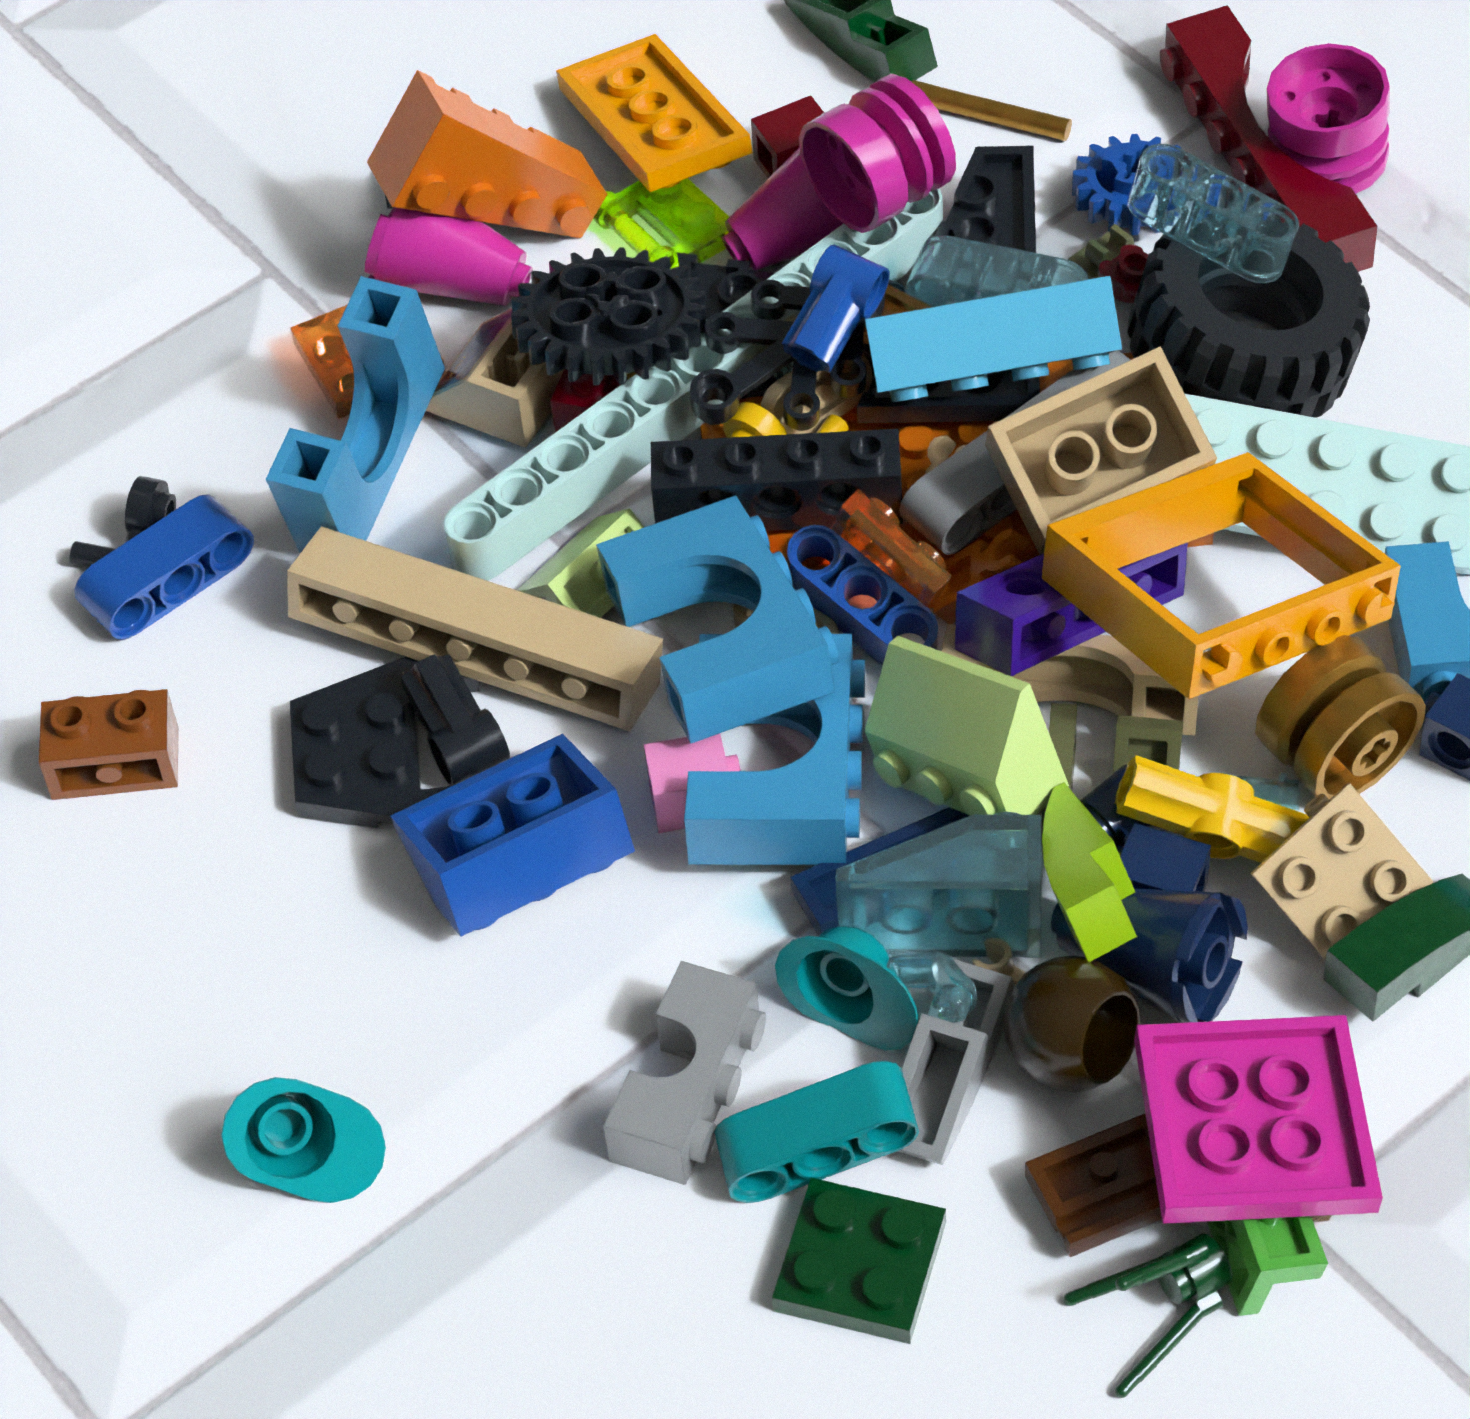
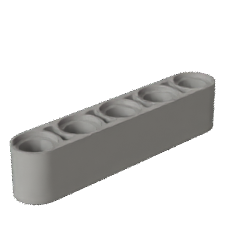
(966, 491)

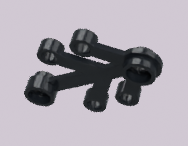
(768, 330)

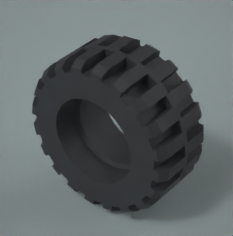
(1292, 369)

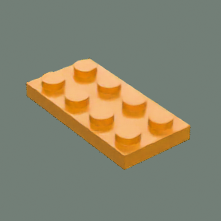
(654, 113)

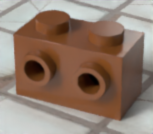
(109, 744)

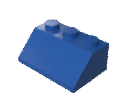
(514, 834)

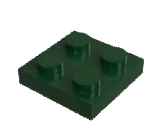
(859, 1260)

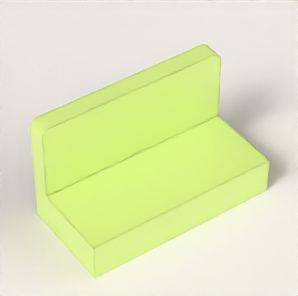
(575, 572)

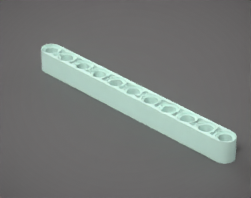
(615, 434)

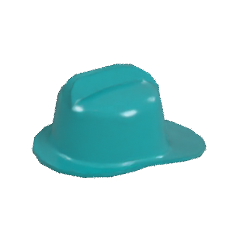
(847, 985)
(303, 1140)

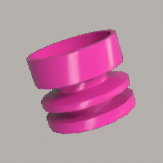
(1332, 113)
(877, 153)

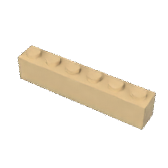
(484, 626)

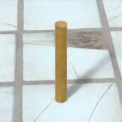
(997, 112)

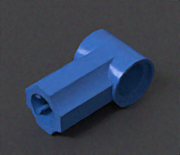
(841, 293)

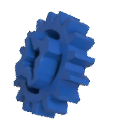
(1105, 180)

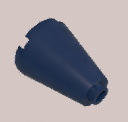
(1179, 951)

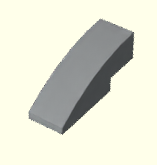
(950, 1063)

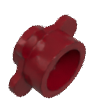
(1125, 272)

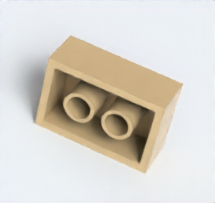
(1098, 443)

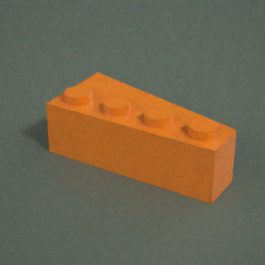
(481, 166)

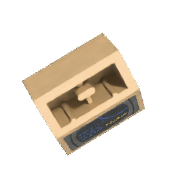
(496, 386)

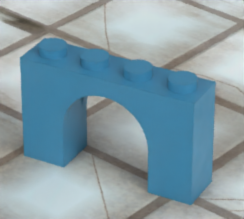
(395, 376)
(722, 557)
(1429, 618)
(795, 810)

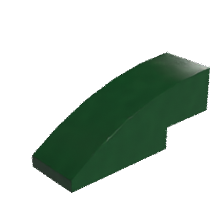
(869, 36)
(1403, 947)

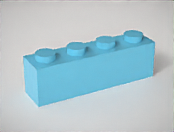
(994, 335)

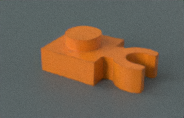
(977, 564)

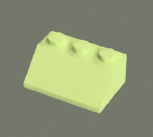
(960, 733)

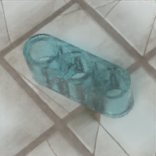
(1212, 213)
(968, 270)

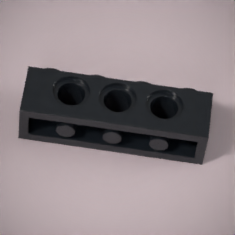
(778, 477)

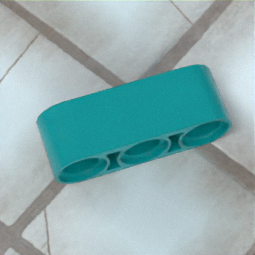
(816, 1132)

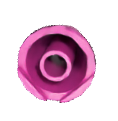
(779, 218)
(446, 257)

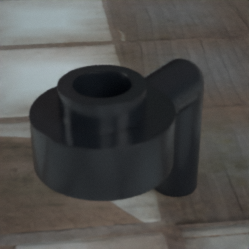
(145, 505)

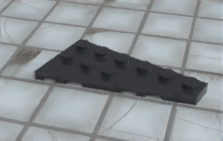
(990, 207)

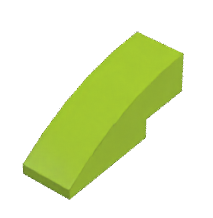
(1085, 875)

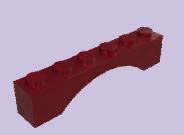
(1211, 67)

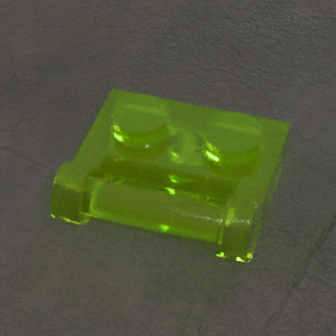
(678, 214)

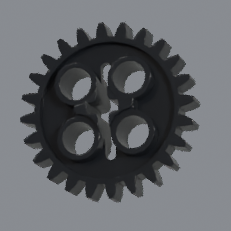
(609, 315)

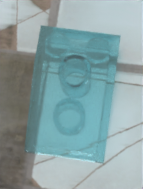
(951, 889)

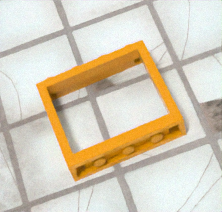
(1090, 547)

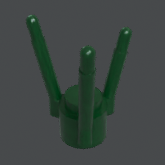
(1185, 1274)

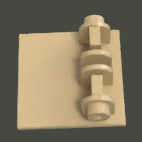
(1338, 869)

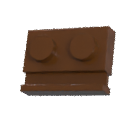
(1098, 1185)

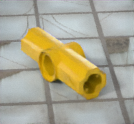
(1206, 809)

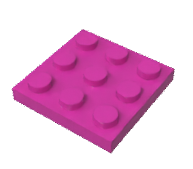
(1256, 1119)

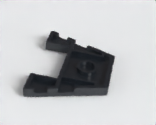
(358, 748)

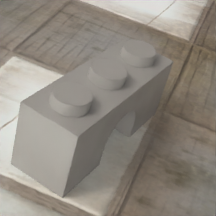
(669, 1120)

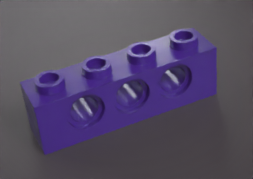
(1023, 620)

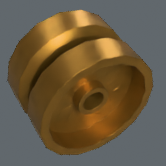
(1340, 717)

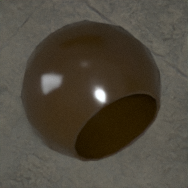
(1071, 1023)

